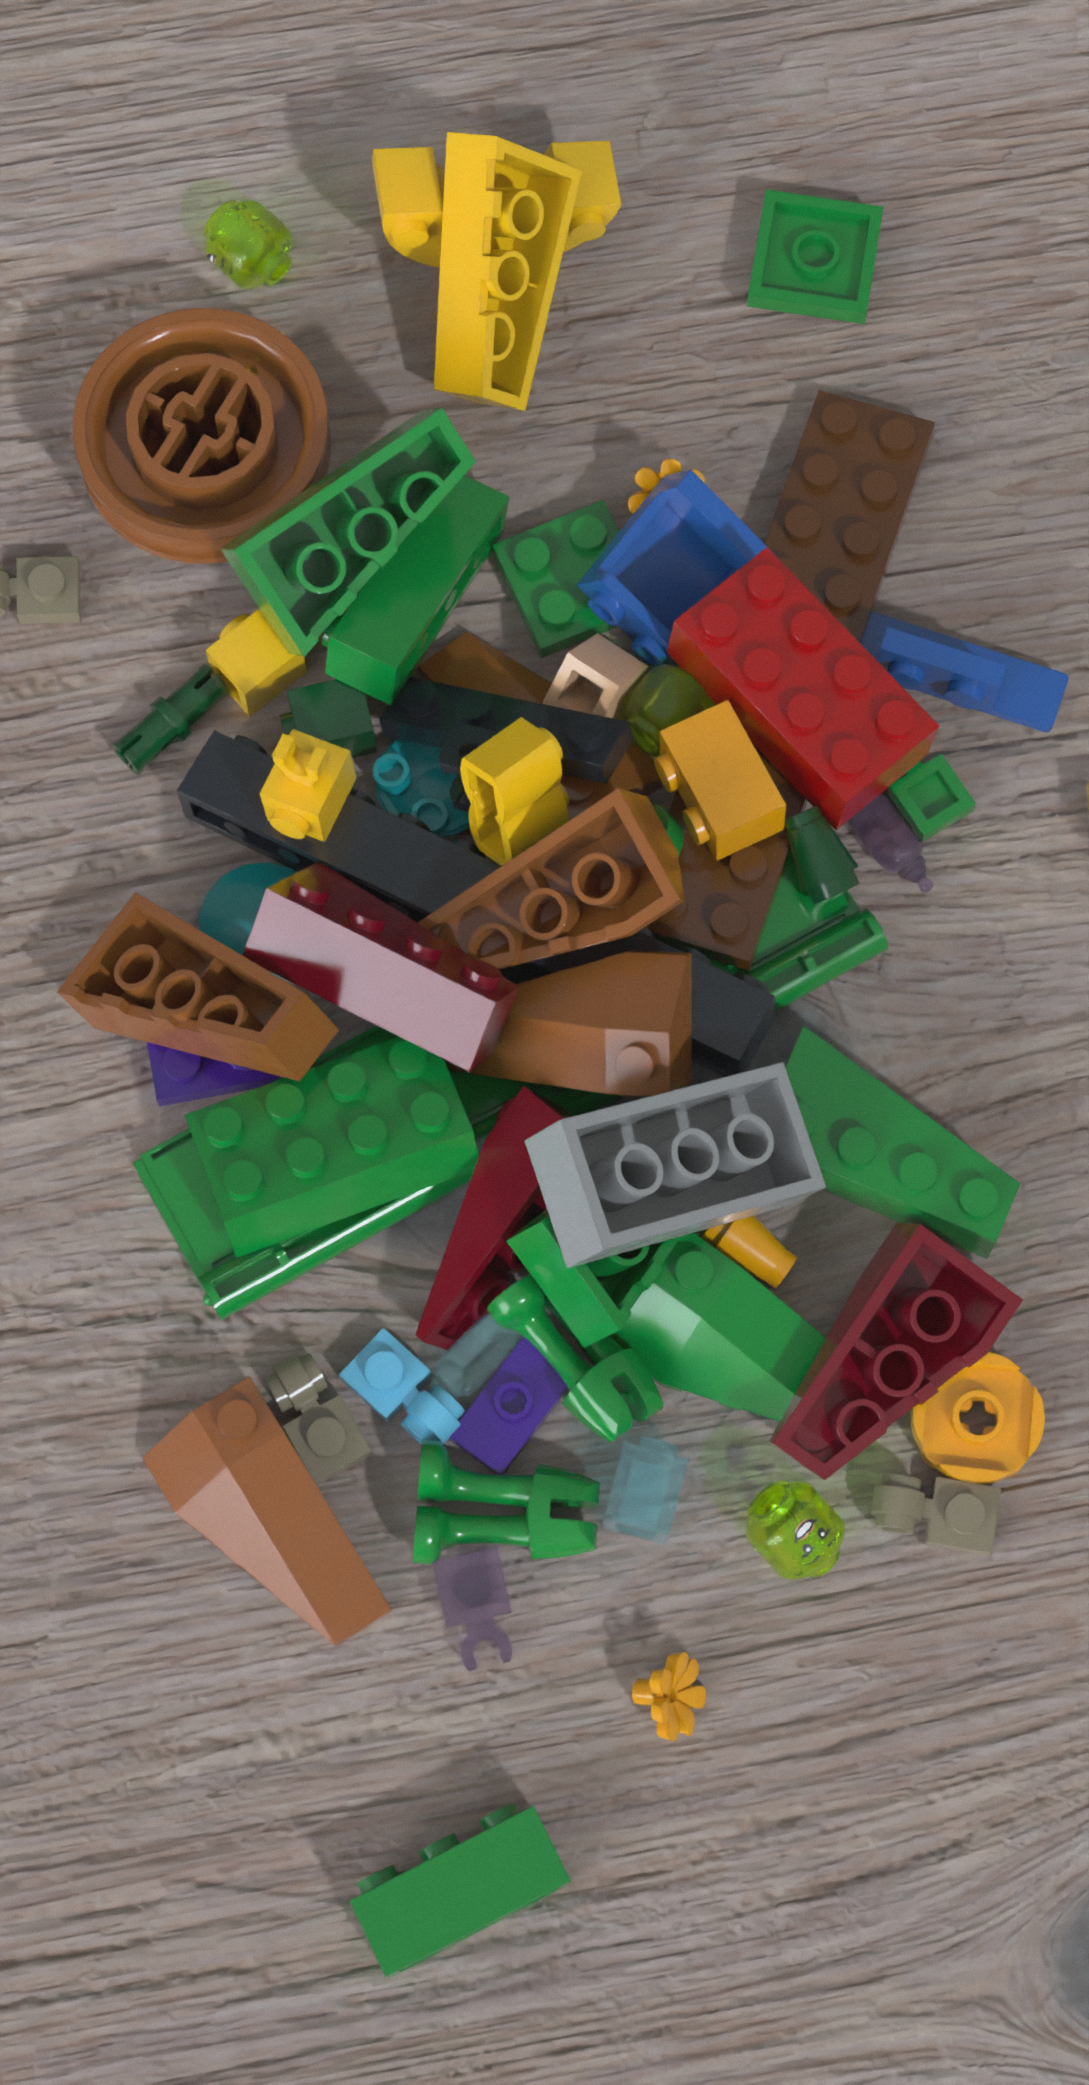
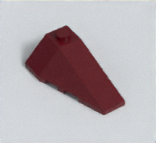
(496, 1206)
(899, 1337)

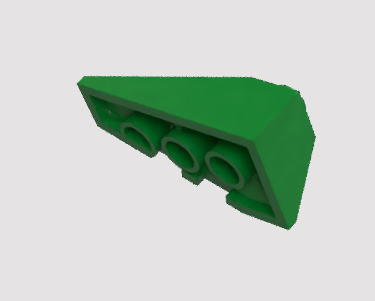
(720, 1333)

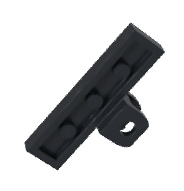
(466, 718)

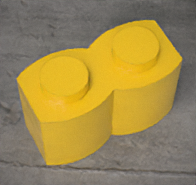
(514, 790)

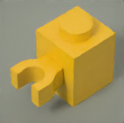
(307, 785)

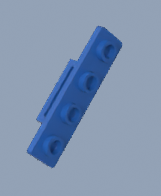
(966, 673)

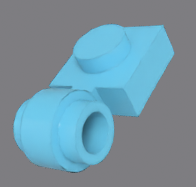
(391, 1378)

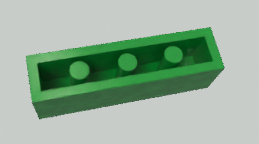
(415, 592)

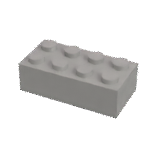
(674, 1164)

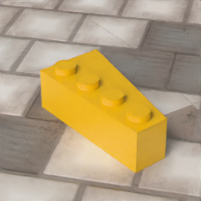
(498, 265)

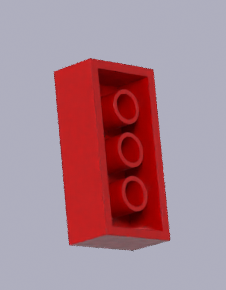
(802, 688)

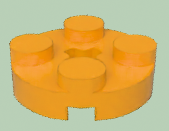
(1001, 1448)

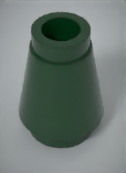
(819, 856)

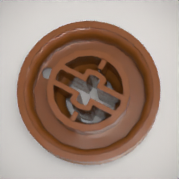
(191, 442)

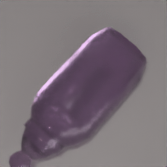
(891, 841)

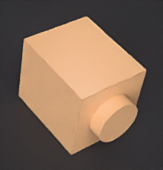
(595, 678)

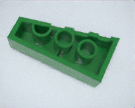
(336, 534)
(893, 1155)
(593, 1295)

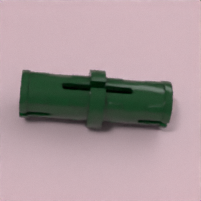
(170, 719)

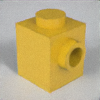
(253, 661)

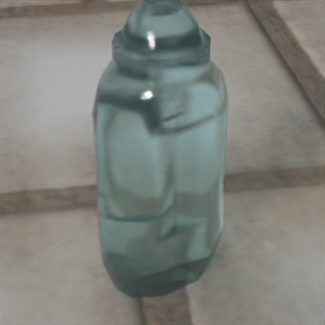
(474, 1358)

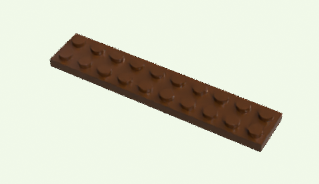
(837, 539)

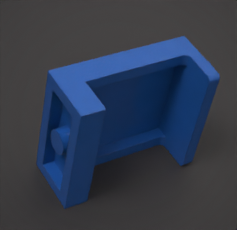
(666, 561)

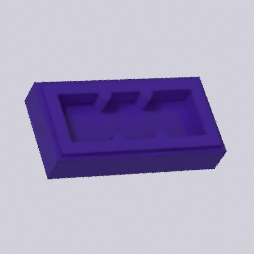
(510, 1409)

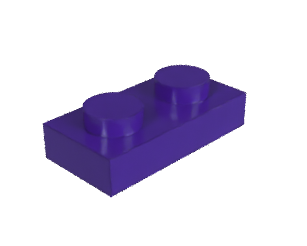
(191, 1077)

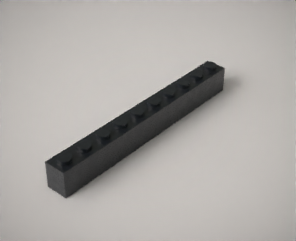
(422, 872)

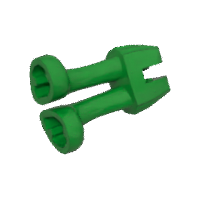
(600, 1395)
(539, 1532)

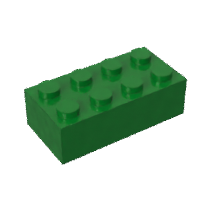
(332, 1142)

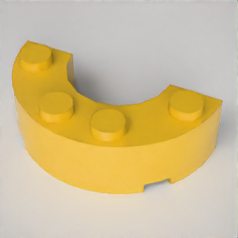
(413, 194)

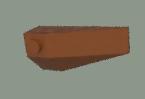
(480, 667)
(570, 890)
(601, 1027)
(253, 1499)

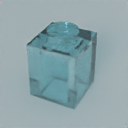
(646, 1490)

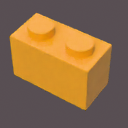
(720, 781)

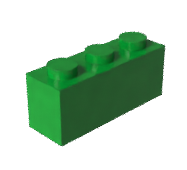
(458, 1889)

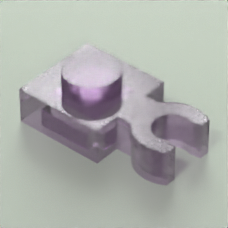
(474, 1593)

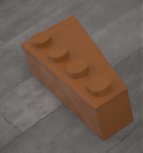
(192, 994)

